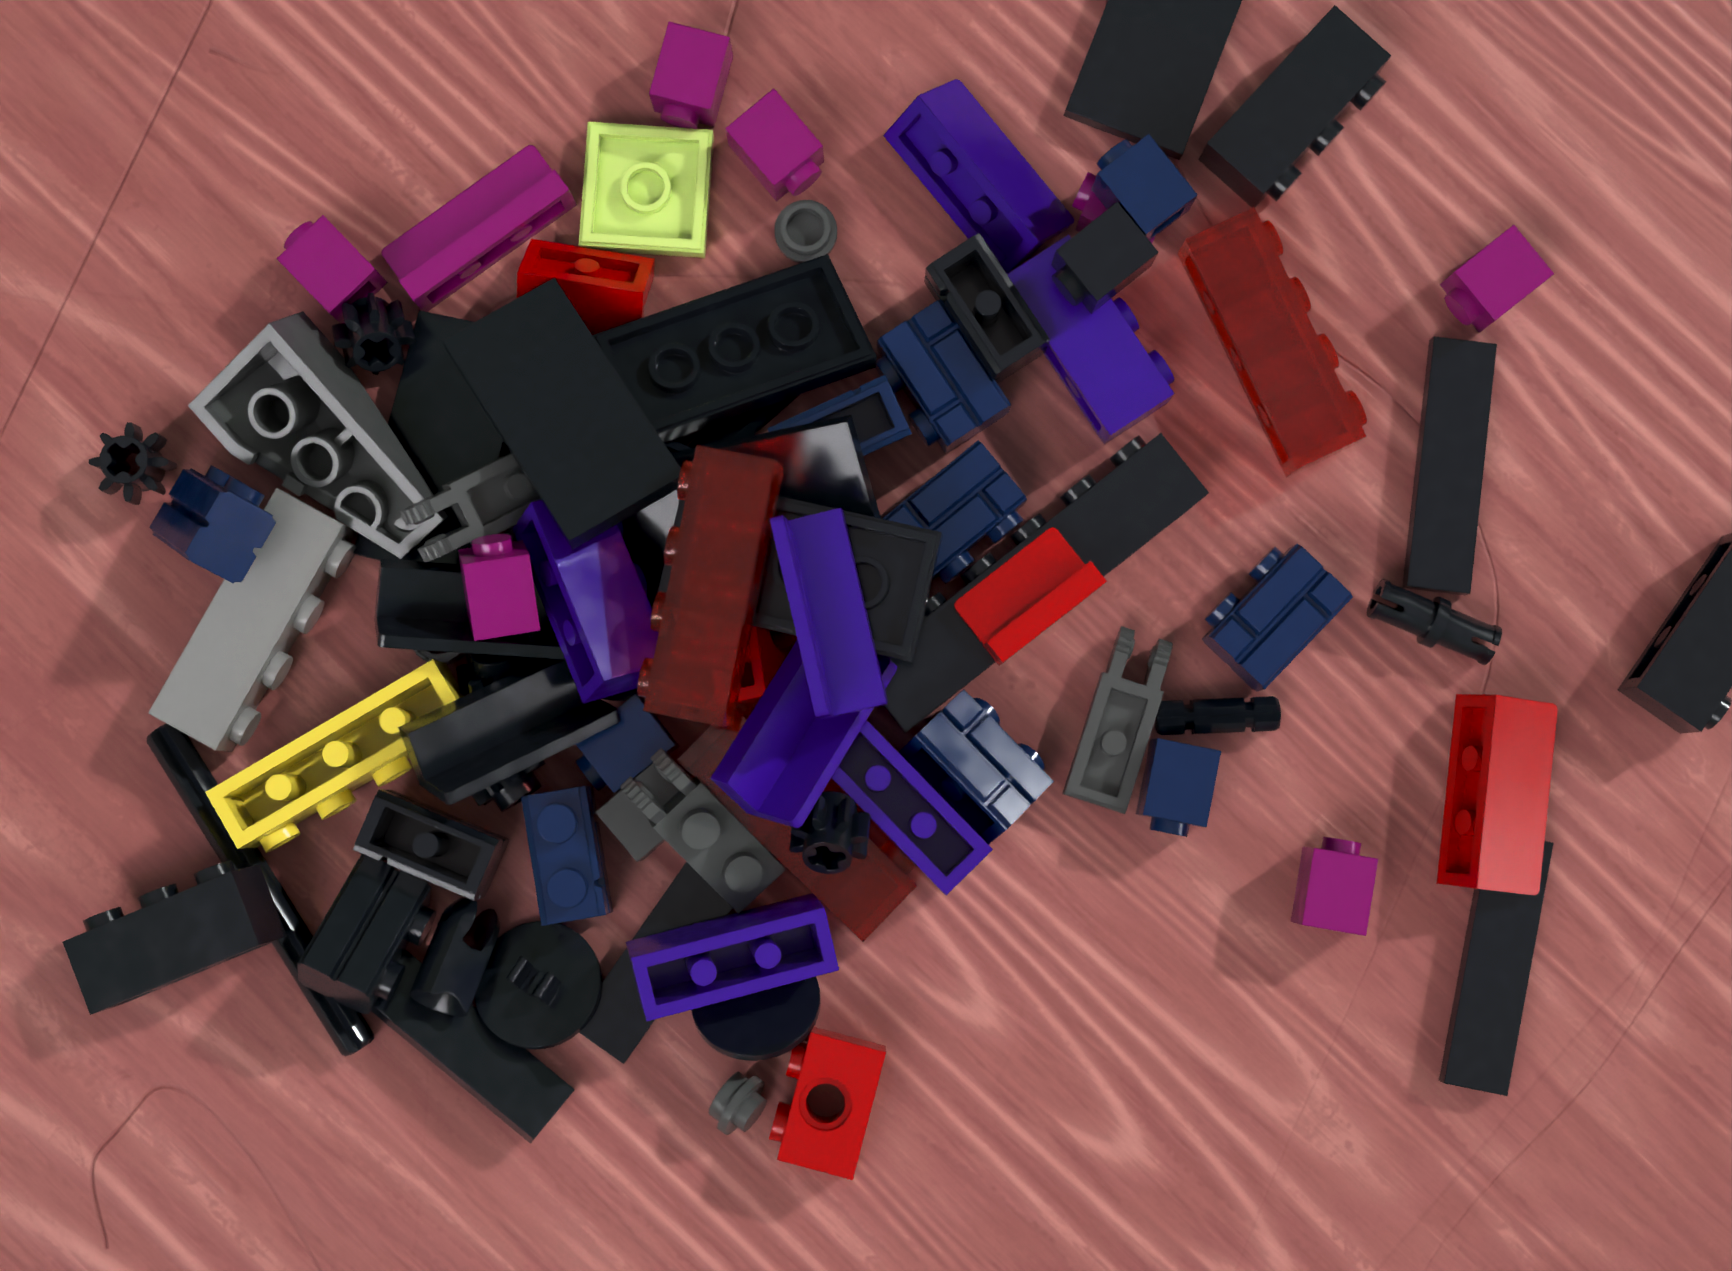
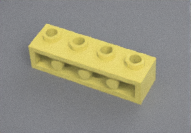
(329, 762)

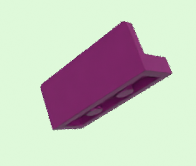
(478, 228)

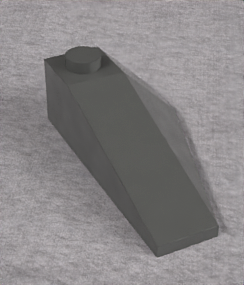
(316, 428)

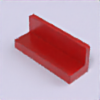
(1497, 793)

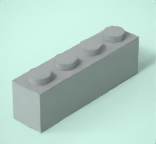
(252, 626)

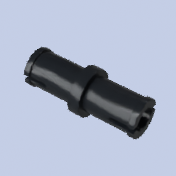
(1434, 622)

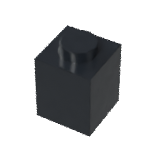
(1102, 259)

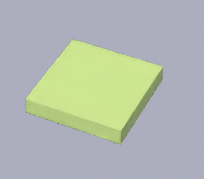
(646, 189)

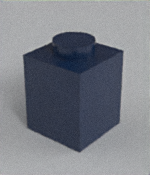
(1143, 185)
(624, 747)
(1177, 786)

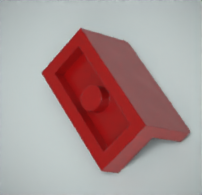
(600, 284)
(1027, 595)

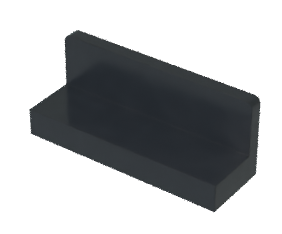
(426, 609)
(501, 730)

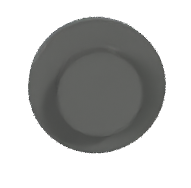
(805, 231)
(738, 1103)

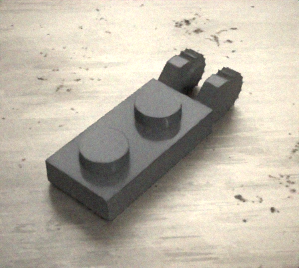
(483, 500)
(1117, 728)
(706, 835)

